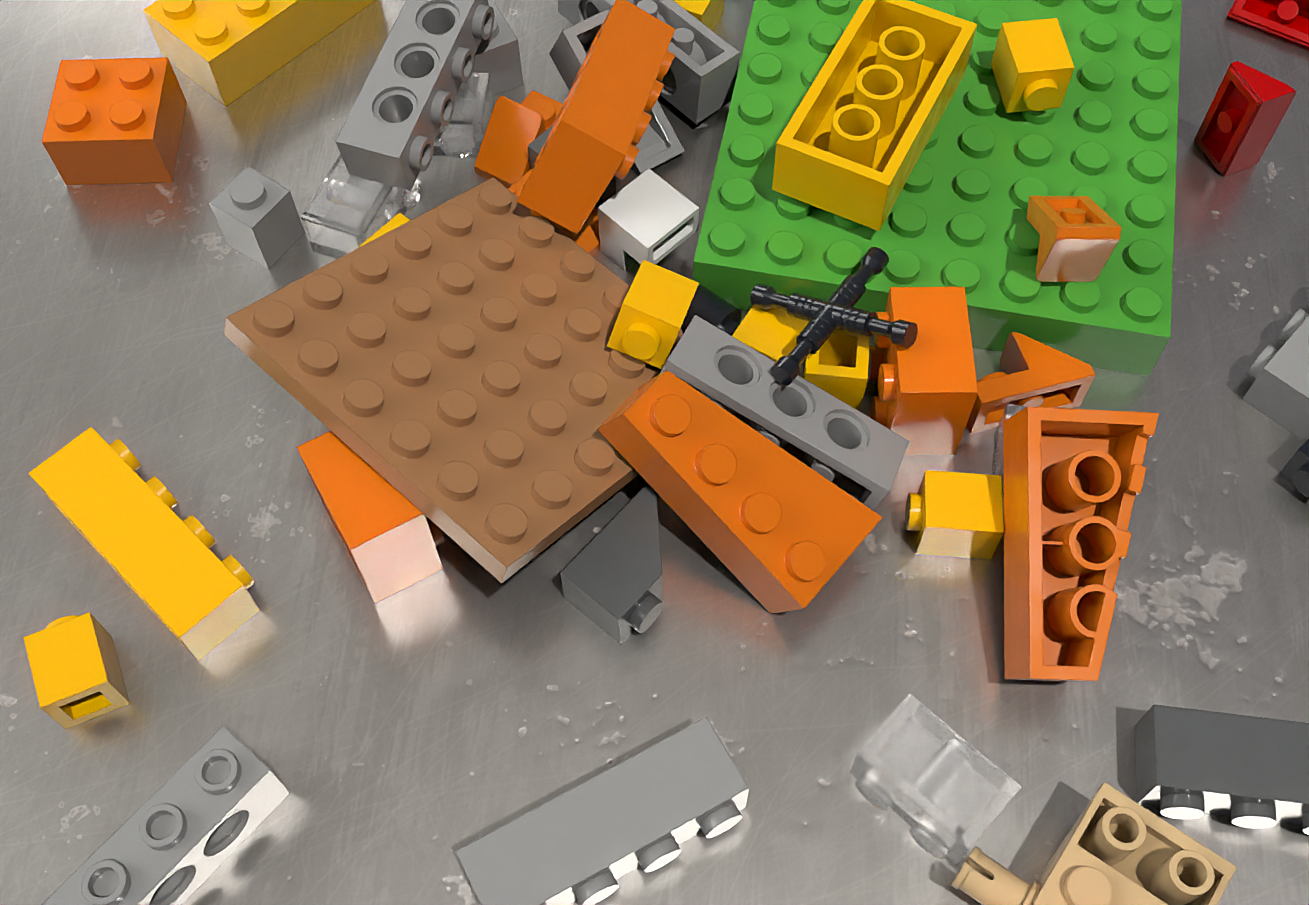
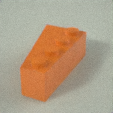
(601, 116)
(739, 492)
(1064, 534)

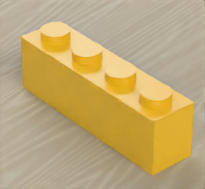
(146, 542)

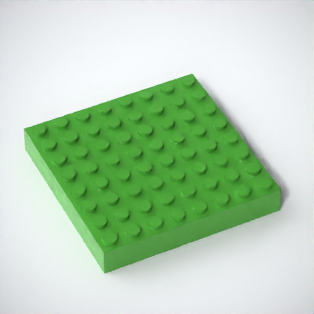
(971, 187)

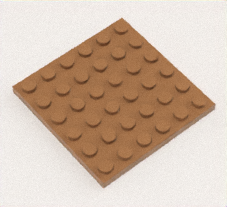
(463, 369)

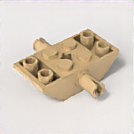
(1108, 858)

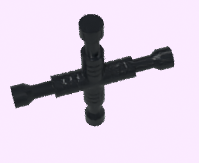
(832, 314)

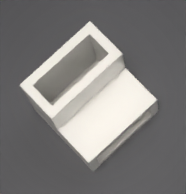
(645, 221)

